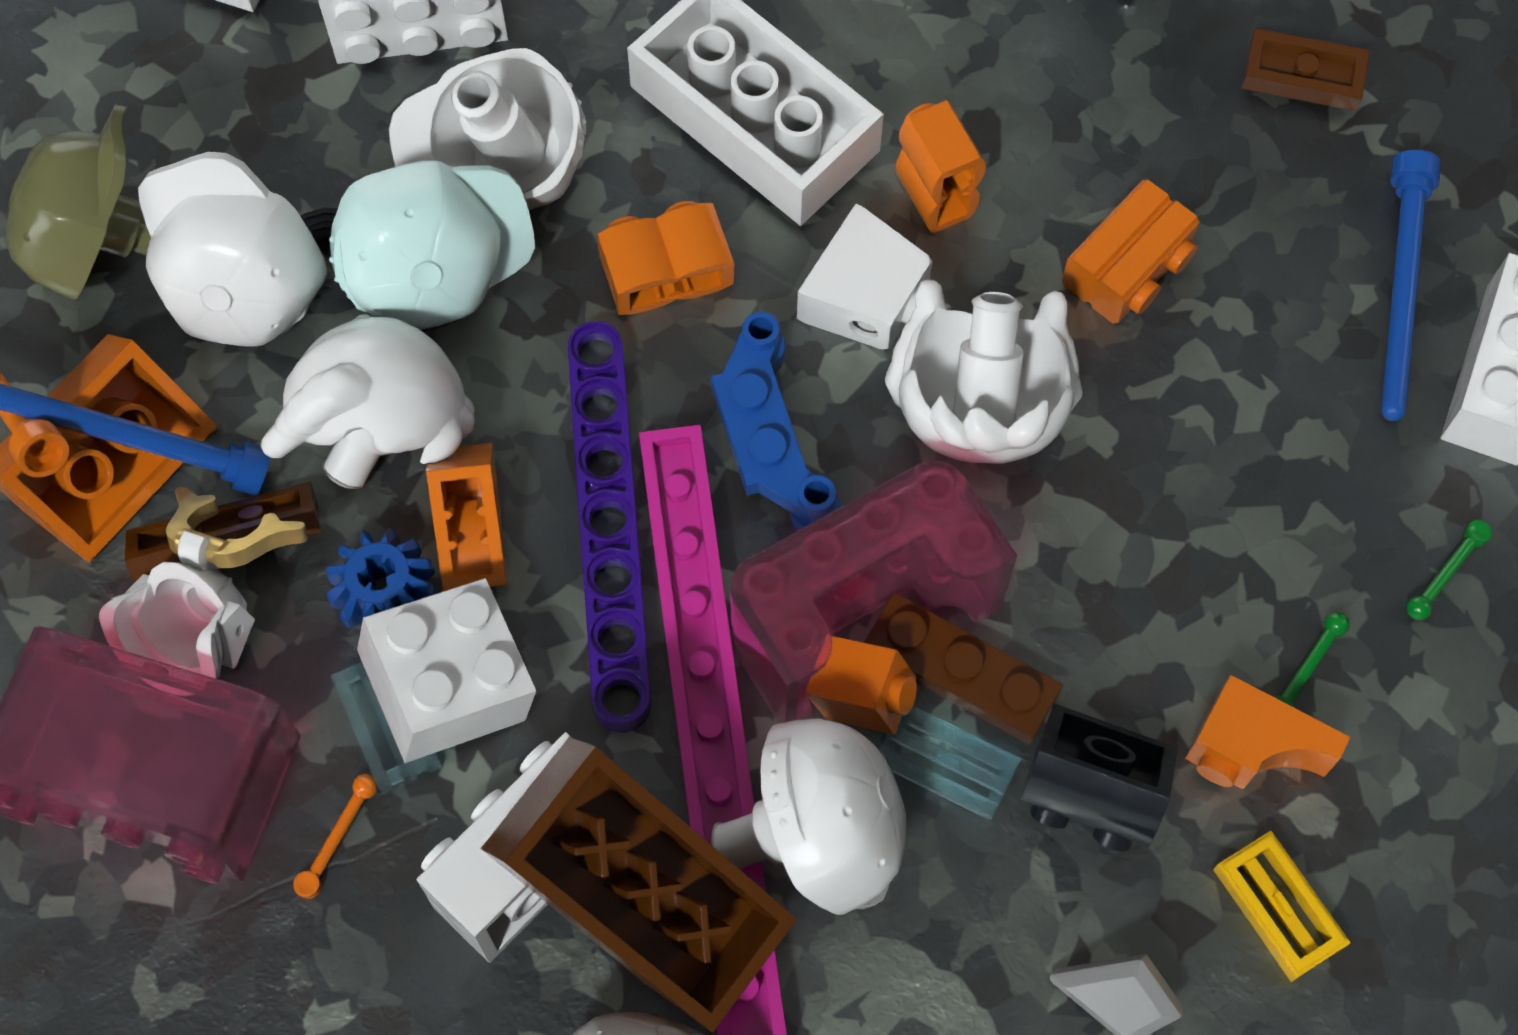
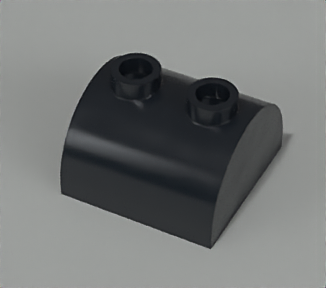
(1100, 779)

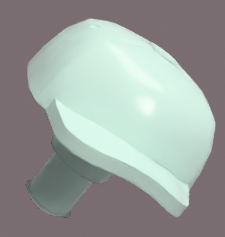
(429, 240)

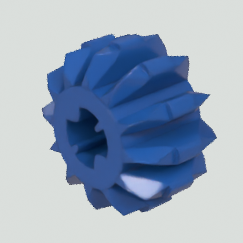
(355, 579)

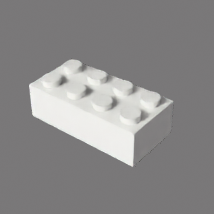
(756, 102)

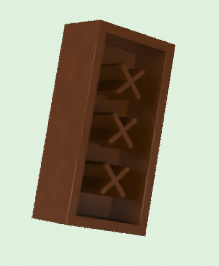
(640, 882)

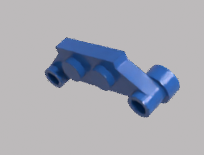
(761, 426)

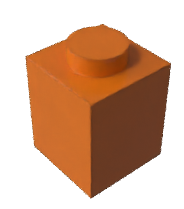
(864, 686)

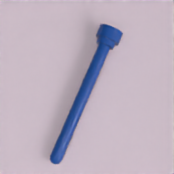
(1414, 178)
(241, 465)

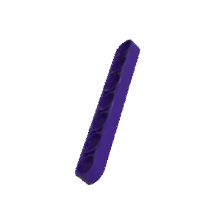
(615, 549)

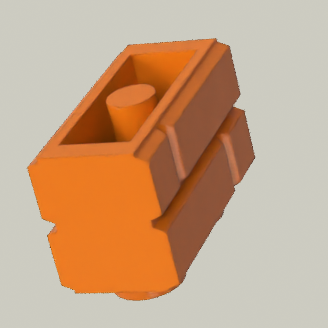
(1131, 252)

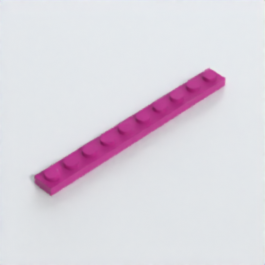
(703, 672)

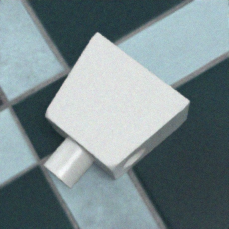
(864, 282)

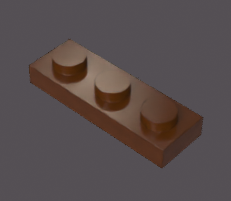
(149, 543)
(966, 668)

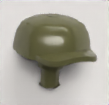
(72, 207)

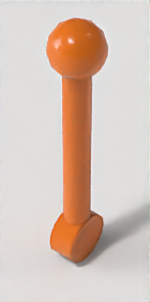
(308, 883)

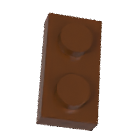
(1305, 69)

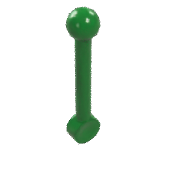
(1475, 535)
(1335, 625)

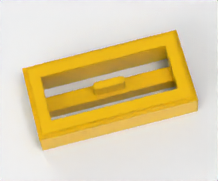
(1260, 919)

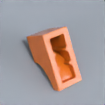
(467, 517)
(1258, 733)

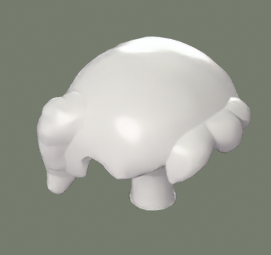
(985, 379)
(371, 394)

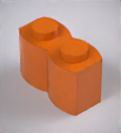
(939, 165)
(665, 257)

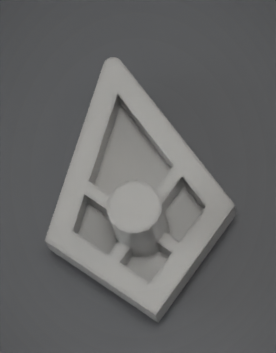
(1121, 994)

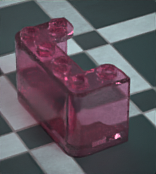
(903, 535)
(141, 752)

